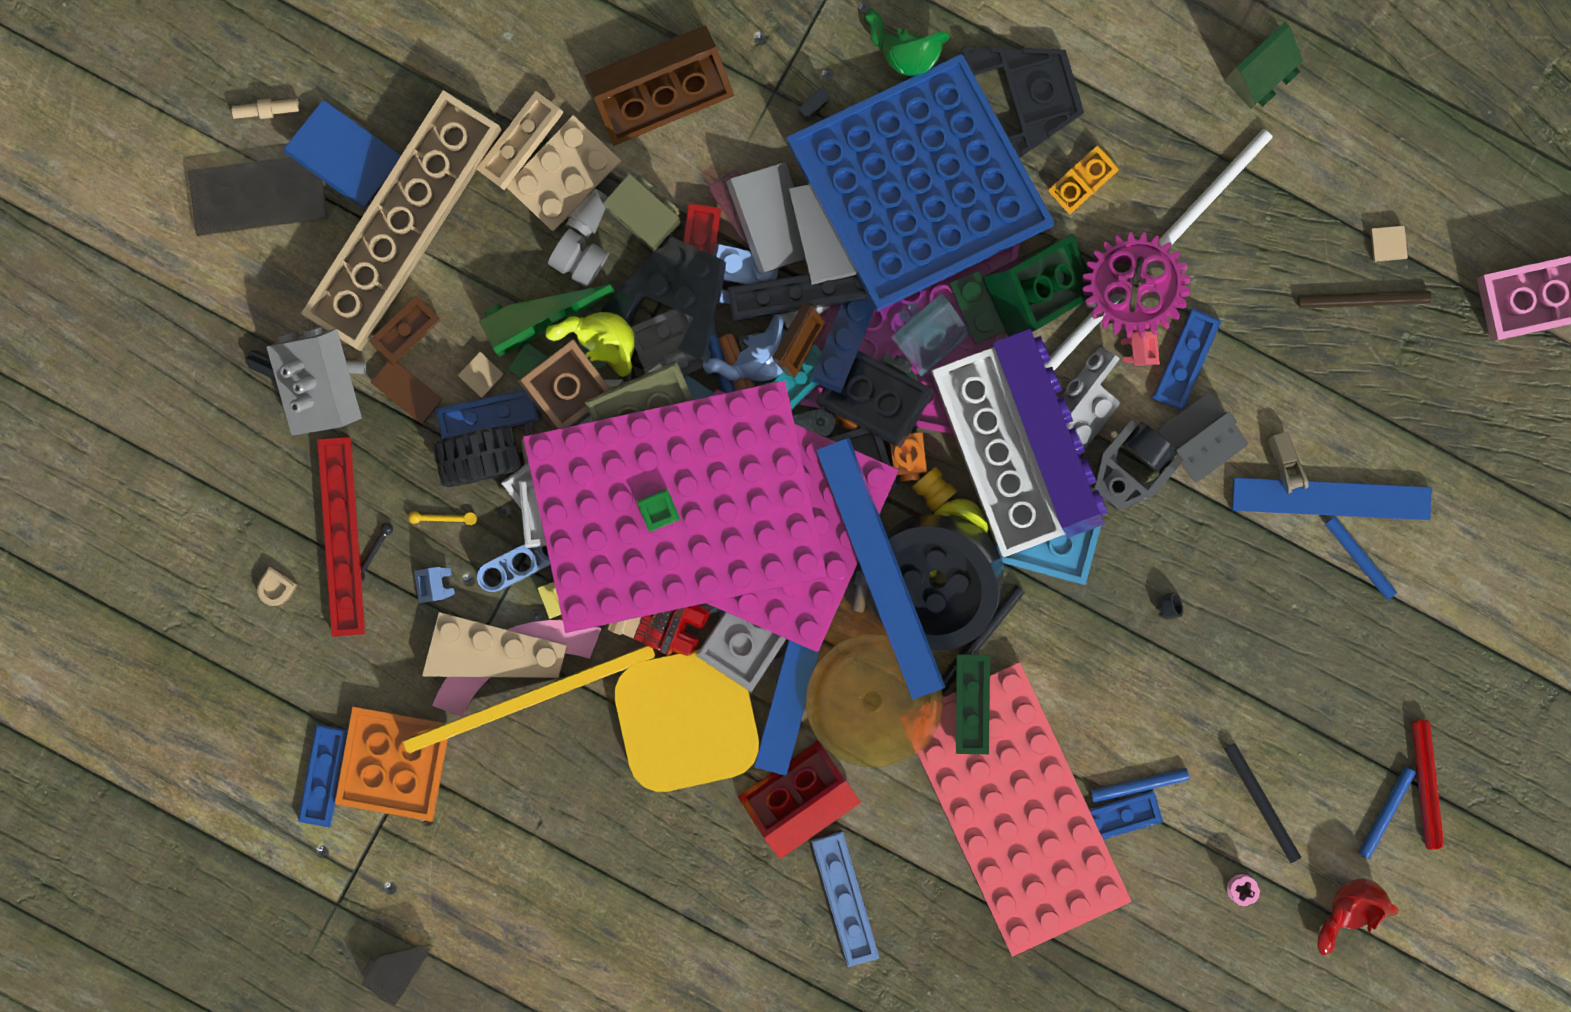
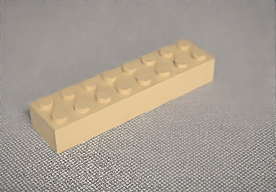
(402, 220)

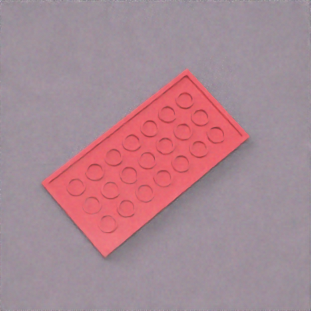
(1023, 819)

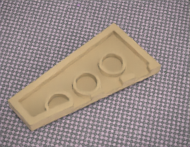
(482, 650)

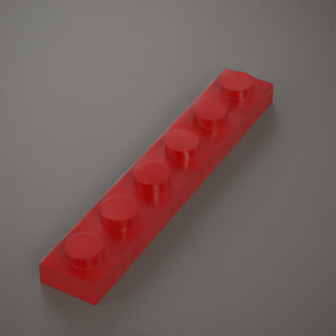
(341, 536)

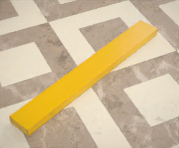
(528, 698)

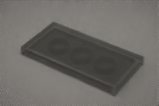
(255, 196)

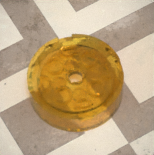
(843, 722)

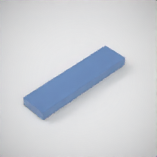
(845, 898)

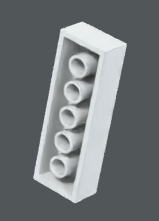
(997, 452)

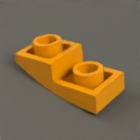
(1083, 179)

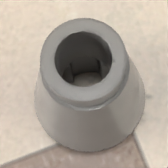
(587, 214)

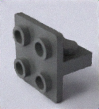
(1203, 436)

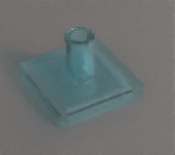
(929, 333)

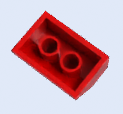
(801, 803)

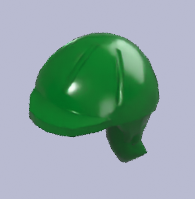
(906, 53)

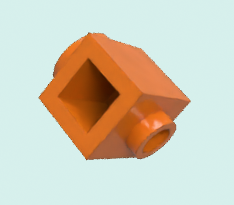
(909, 458)

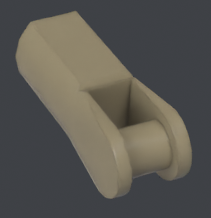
(1286, 459)

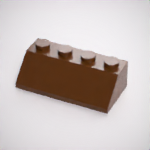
(659, 85)

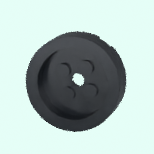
(974, 571)

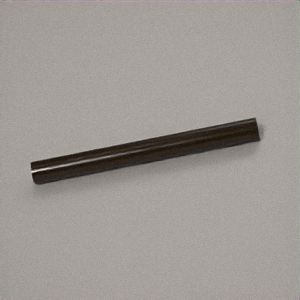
(1364, 299)

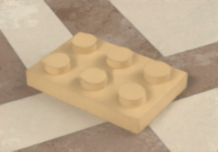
(563, 173)

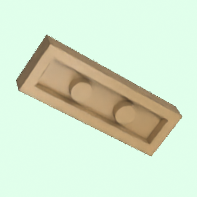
(520, 140)

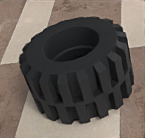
(477, 456)

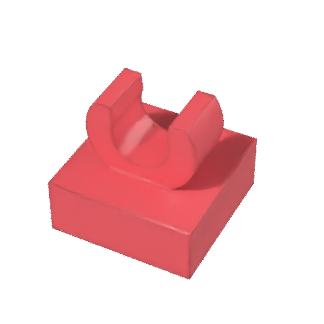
(1144, 349)

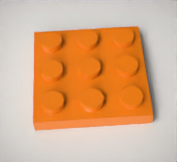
(380, 772)

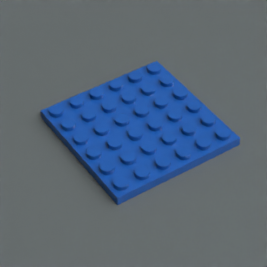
(919, 182)

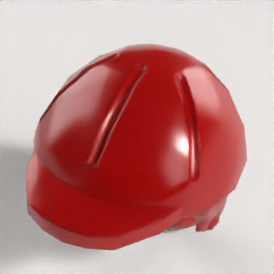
(1354, 906)

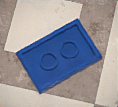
(342, 154)

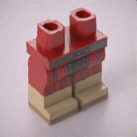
(665, 629)

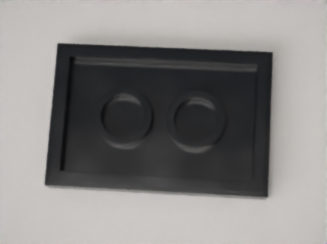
(878, 399)

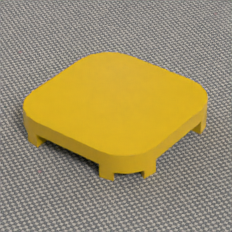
(684, 723)

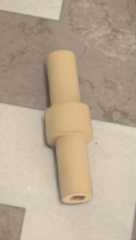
(265, 108)

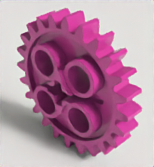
(1166, 288)

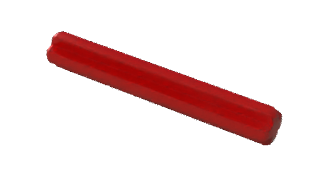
(1427, 784)

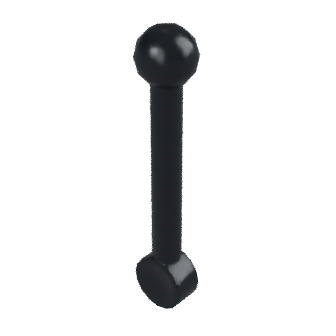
(386, 529)

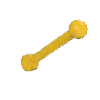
(469, 518)

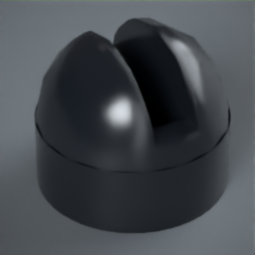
(1170, 606)

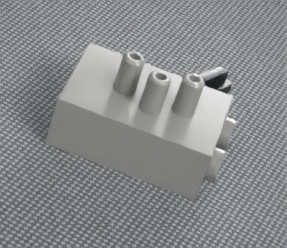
(310, 379)

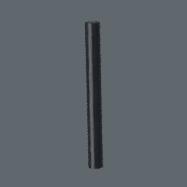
(974, 646)
(1262, 803)

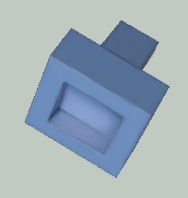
(430, 584)

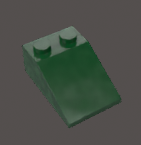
(1266, 67)
(1039, 286)

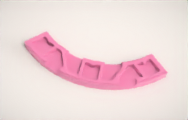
(458, 692)

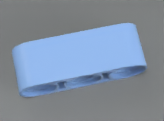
(509, 573)

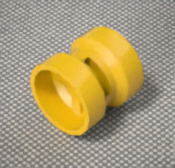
(934, 489)

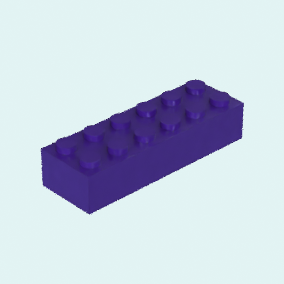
(1049, 434)

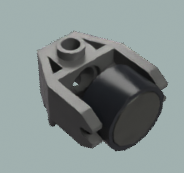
(1150, 450)

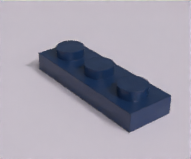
(842, 344)

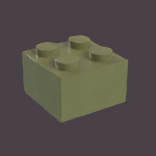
(642, 212)

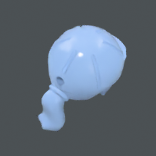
(756, 360)

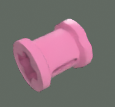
(1241, 879)

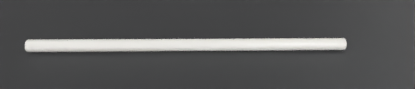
(1171, 236)

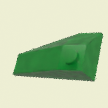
(524, 321)

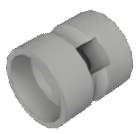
(578, 258)

